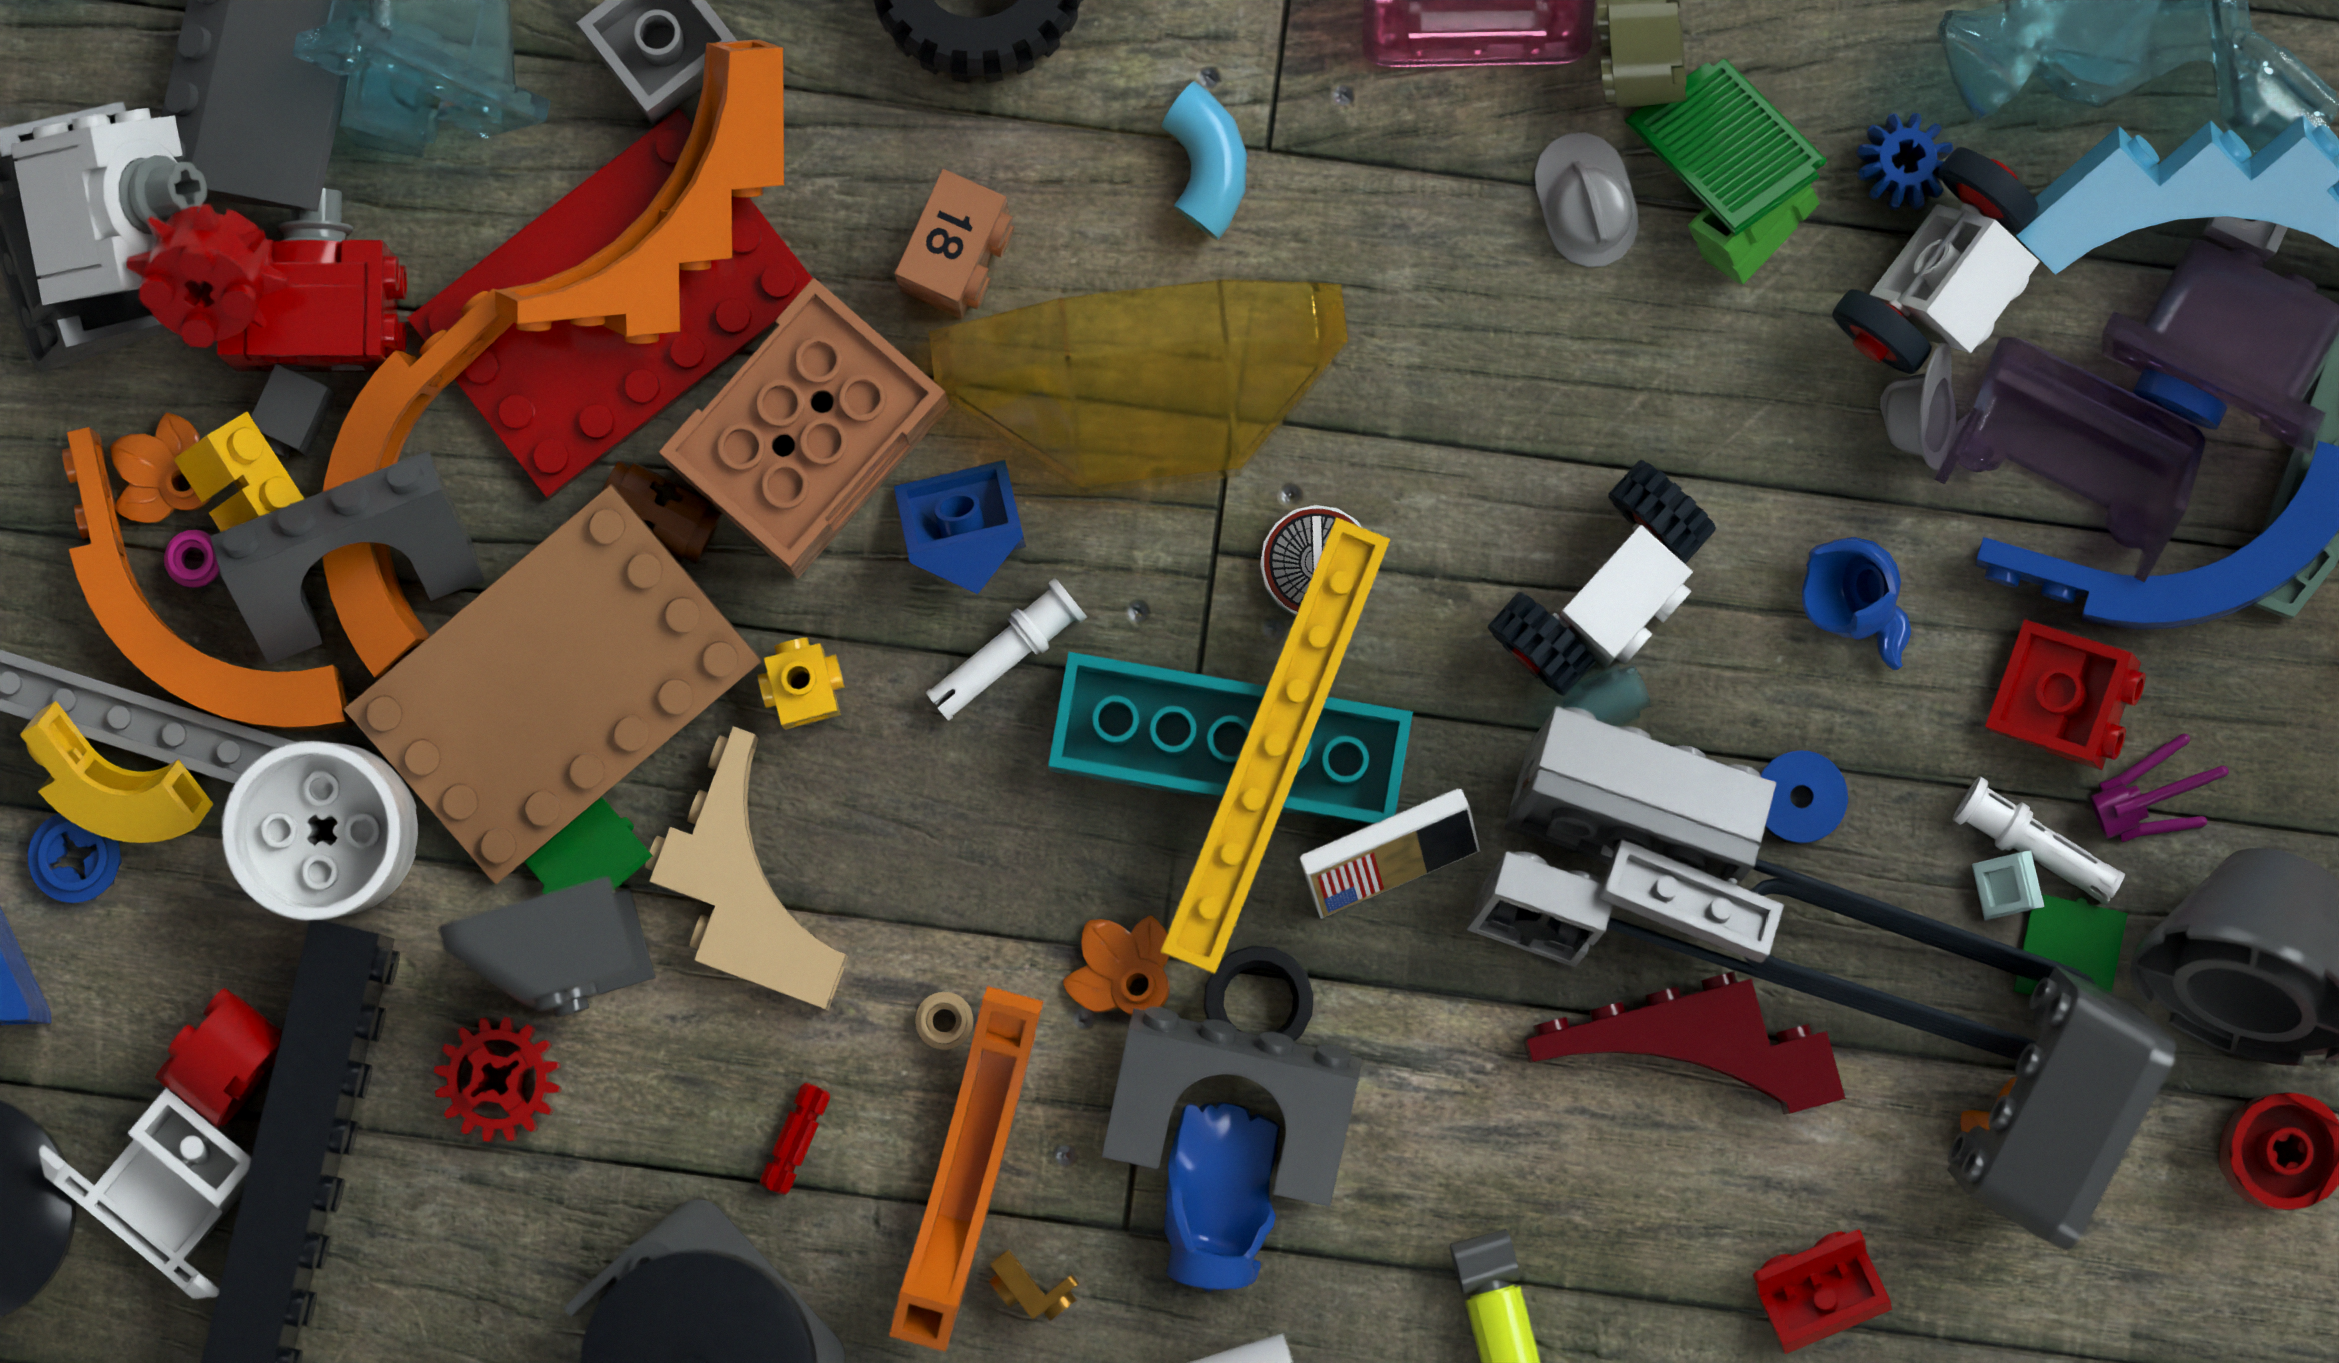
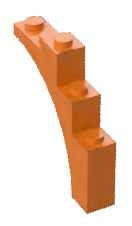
(729, 153)

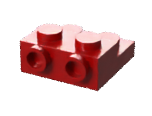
(2066, 695)

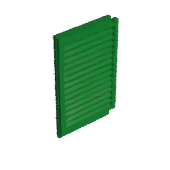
(1729, 146)

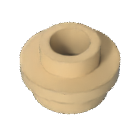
(927, 1012)

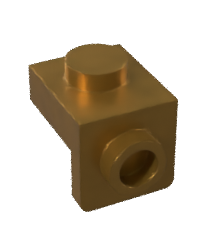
(1016, 1285)

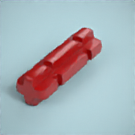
(795, 1138)

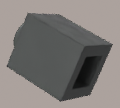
(291, 411)

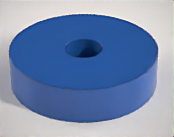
(2180, 398)
(1826, 790)

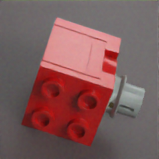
(336, 302)

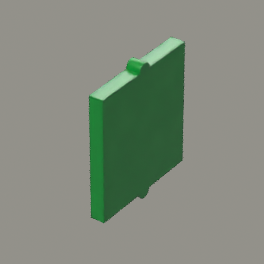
(589, 849)
(2074, 936)

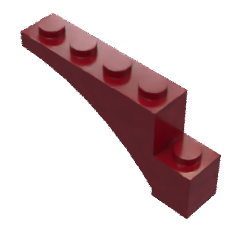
(1709, 1029)

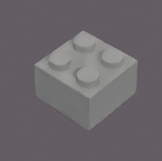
(654, 47)

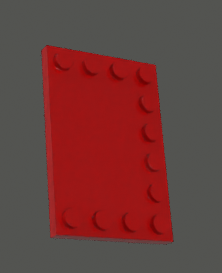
(582, 390)

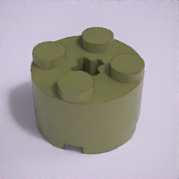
(1645, 52)

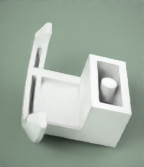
(163, 1188)

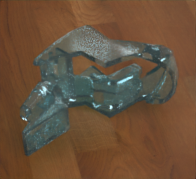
(2113, 47)

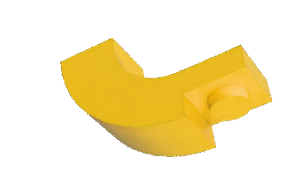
(107, 797)

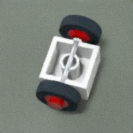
(1951, 272)

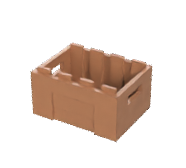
(839, 456)

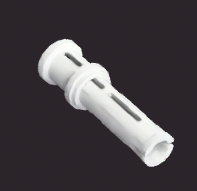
(1028, 632)
(2015, 828)

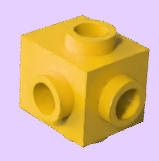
(810, 703)

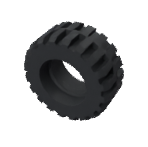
(981, 44)

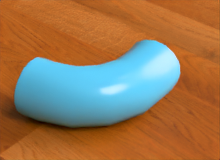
(1215, 158)

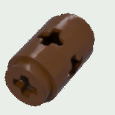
(681, 524)

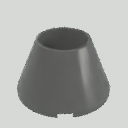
(2251, 959)

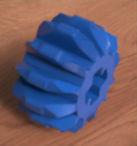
(1886, 148)

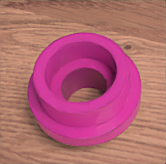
(175, 559)

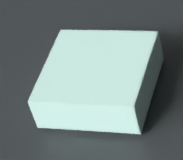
(2007, 885)

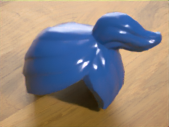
(1854, 594)

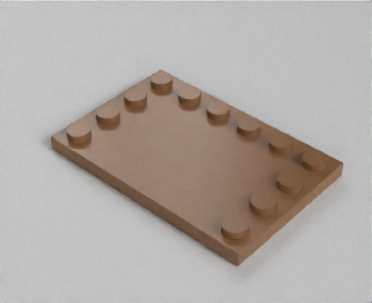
(553, 684)

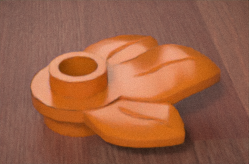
(152, 472)
(1115, 961)

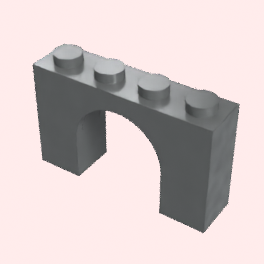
(392, 506)
(1308, 1082)

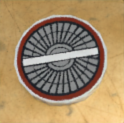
(1294, 551)

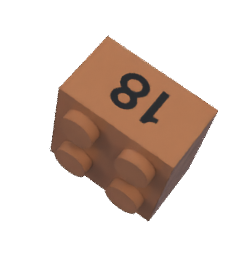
(954, 245)

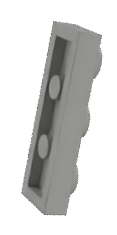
(1691, 901)

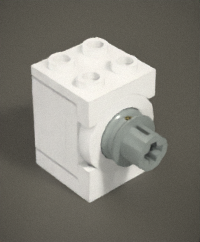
(92, 195)

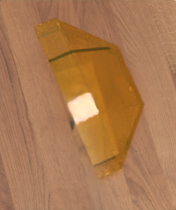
(1145, 377)

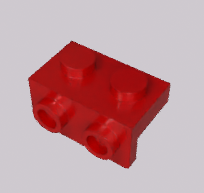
(1820, 1290)

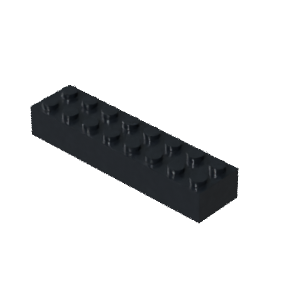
(301, 1145)

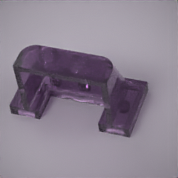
(2237, 337)

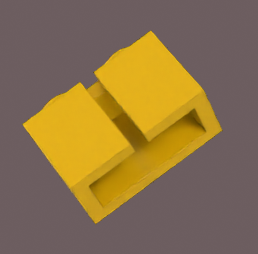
(241, 456)

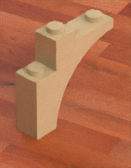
(718, 865)

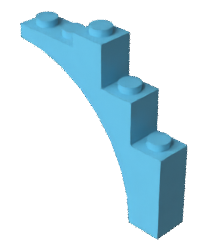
(2209, 175)

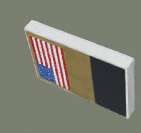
(1390, 853)

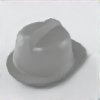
(1586, 199)
(1922, 409)

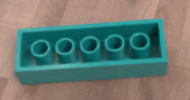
(1189, 730)

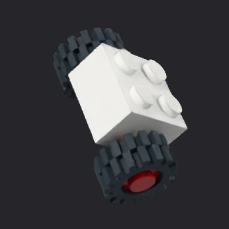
(1623, 596)

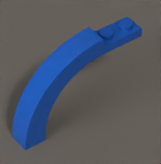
(2193, 595)

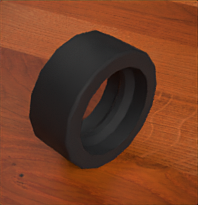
(1267, 958)

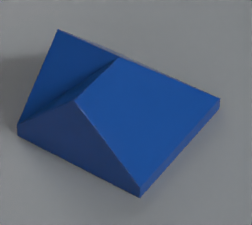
(961, 523)

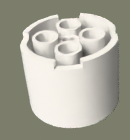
(274, 827)

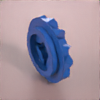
(65, 883)

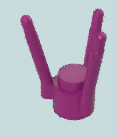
(2122, 808)

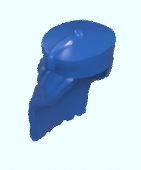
(1219, 1195)

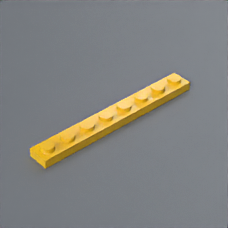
(1275, 745)

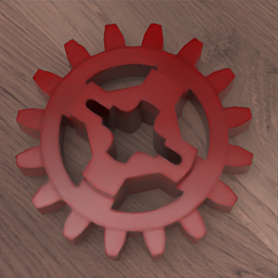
(513, 1100)

